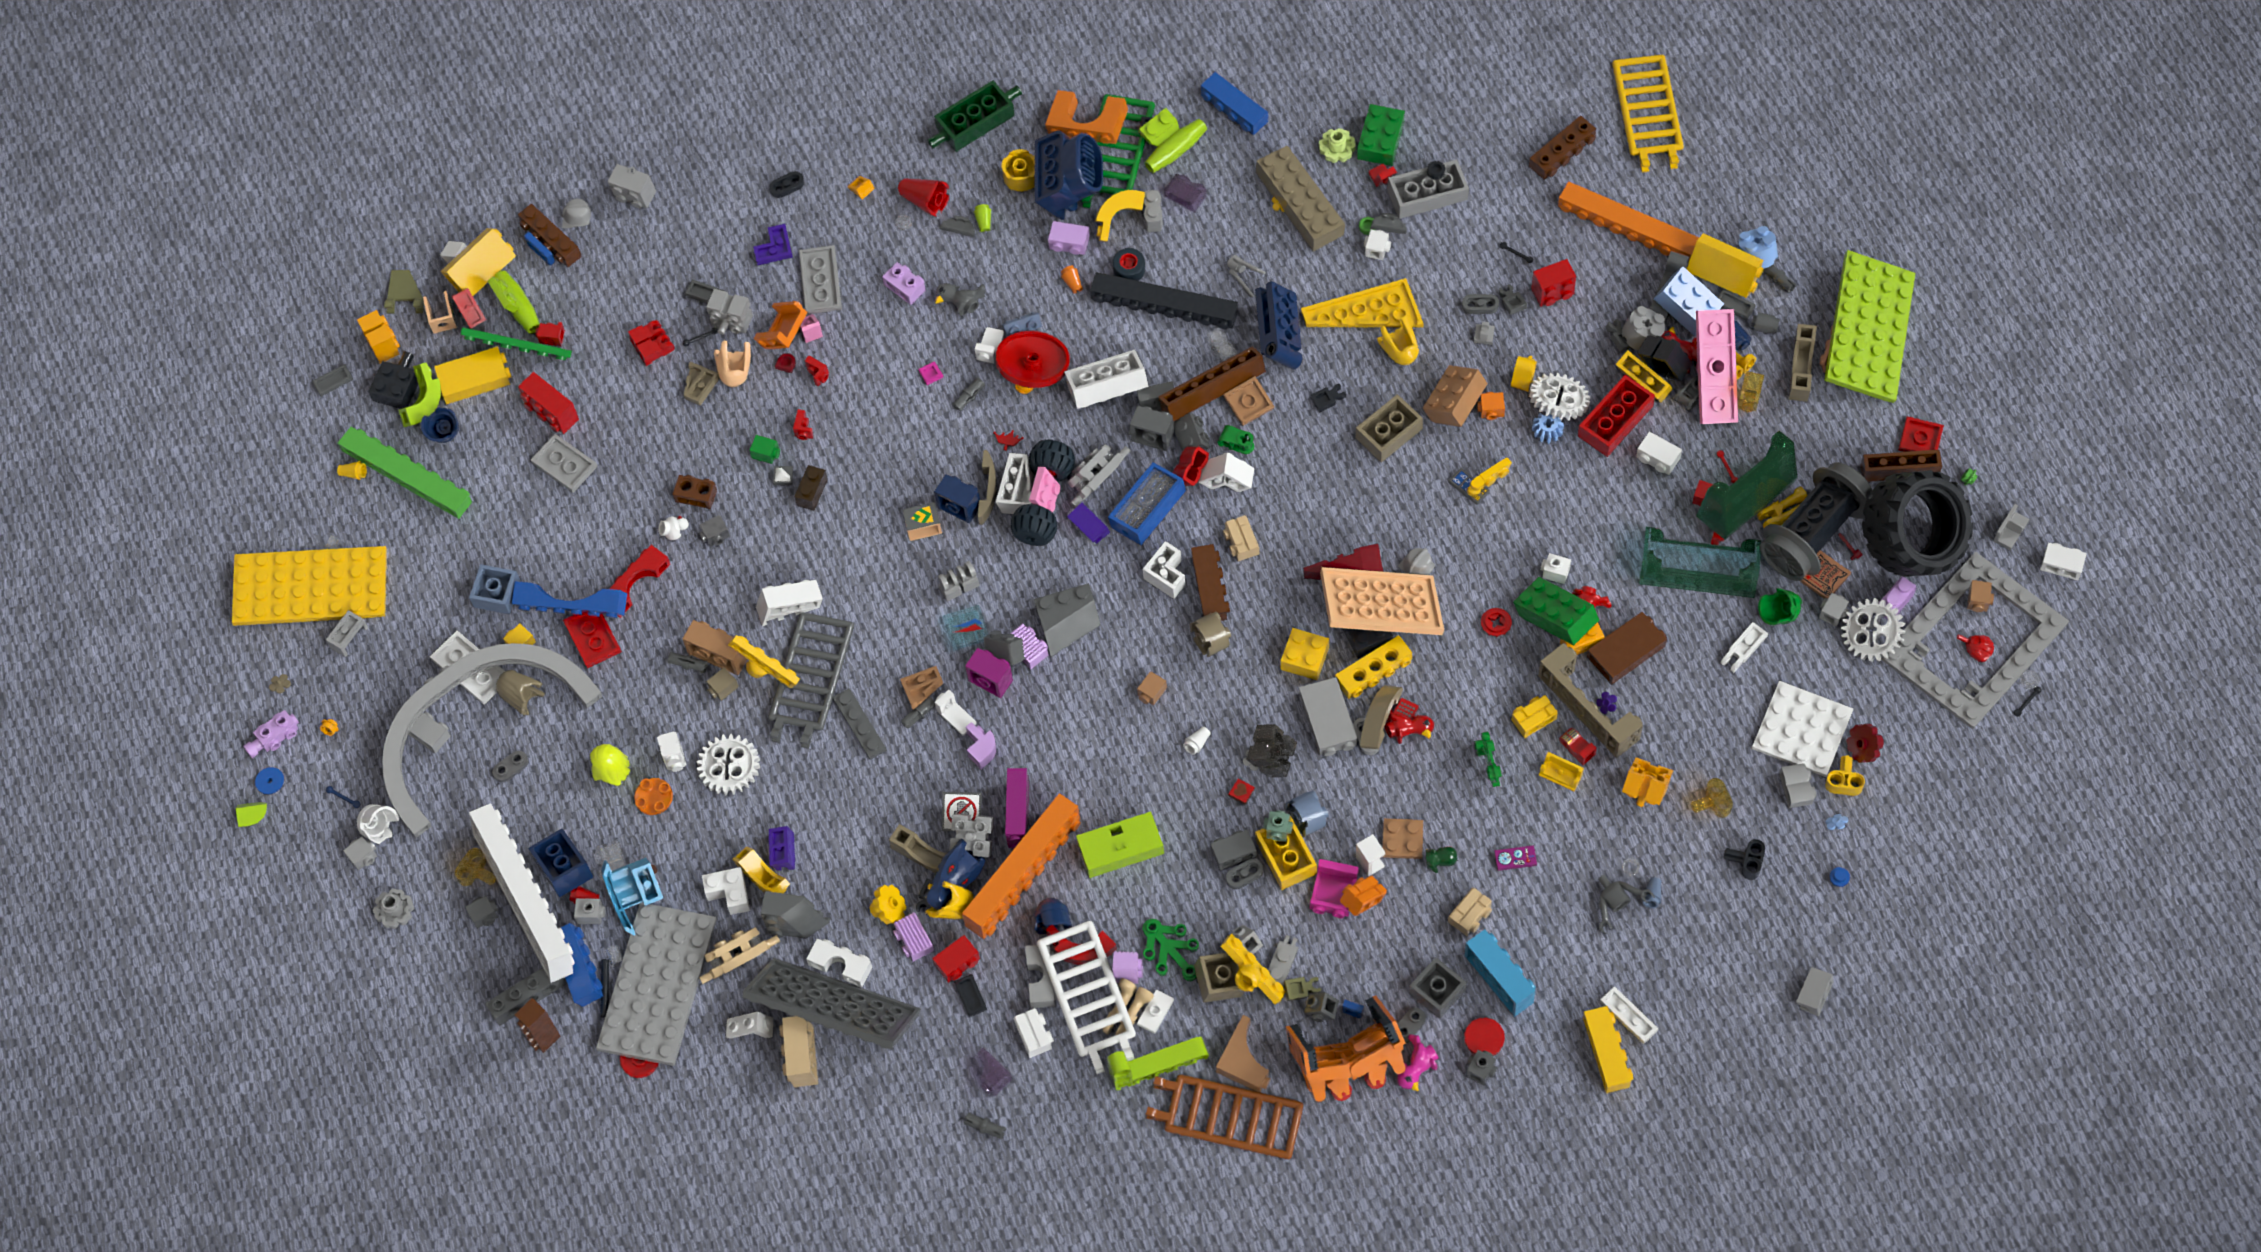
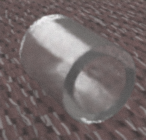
(614, 955)

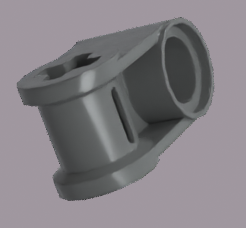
(1689, 394)

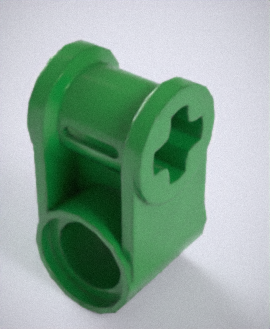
(1236, 439)

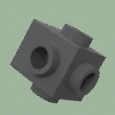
(1321, 1006)
(1481, 1066)

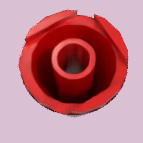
(925, 194)

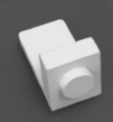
(987, 349)
(952, 712)
(750, 1023)

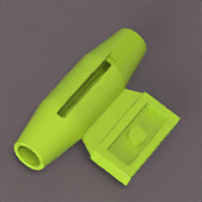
(1169, 139)
(514, 300)

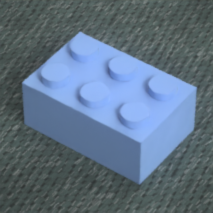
(1684, 296)

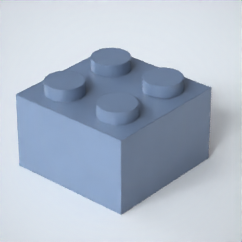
(494, 589)

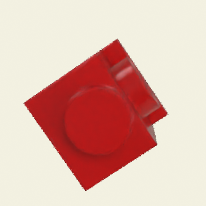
(550, 334)

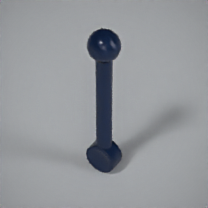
(356, 804)

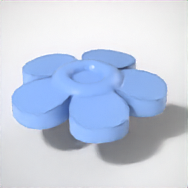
(1838, 821)

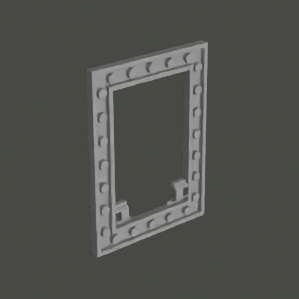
(1961, 703)

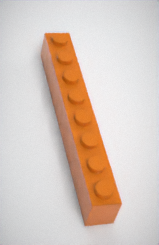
(1626, 221)

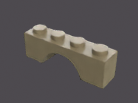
(1802, 362)
(911, 846)

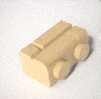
(1241, 538)
(1470, 912)

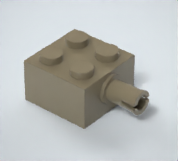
(1217, 977)

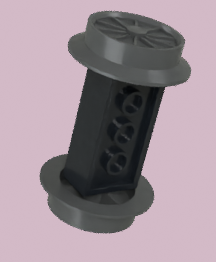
(1794, 546)

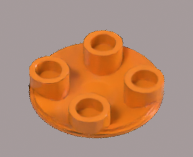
(653, 796)

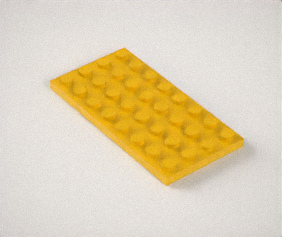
(309, 585)

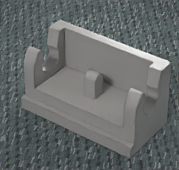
(1815, 991)

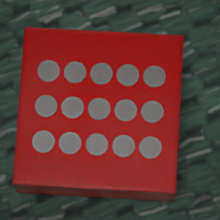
(1406, 708)

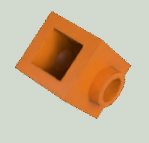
(1491, 405)

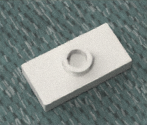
(1155, 1011)

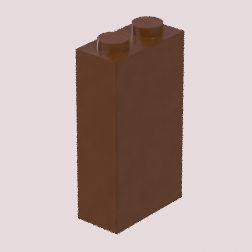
(1627, 647)

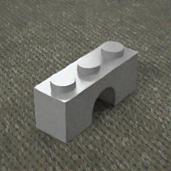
(1041, 993)

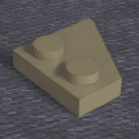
(699, 383)

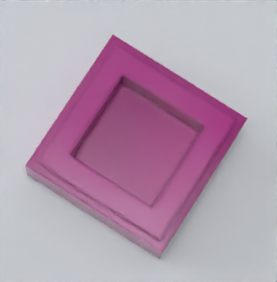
(930, 373)

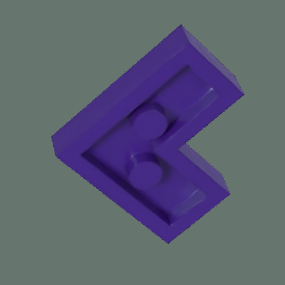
(776, 250)

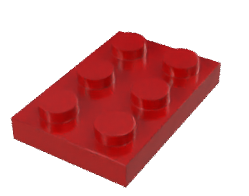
(592, 638)

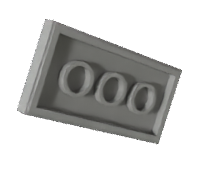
(820, 279)

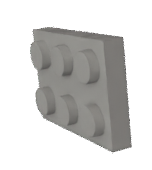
(564, 463)

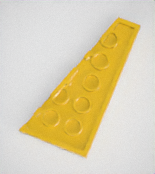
(1367, 308)

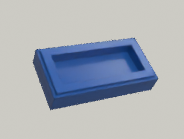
(539, 248)

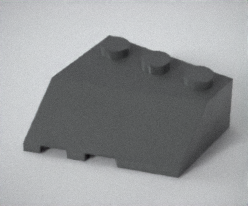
(1066, 616)
(791, 915)

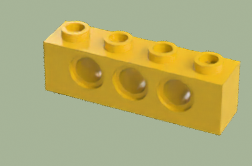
(1394, 648)

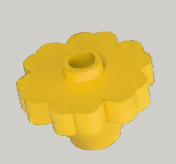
(888, 904)

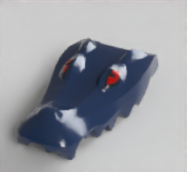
(956, 868)

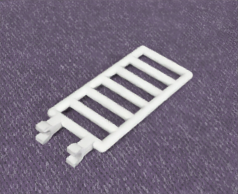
(1063, 996)

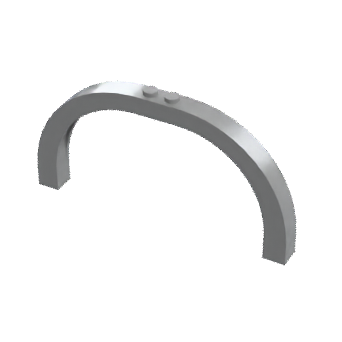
(447, 680)

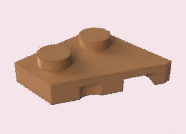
(921, 685)

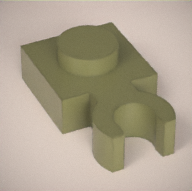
(1299, 989)

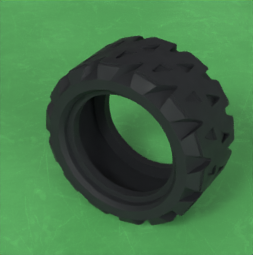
(1949, 516)

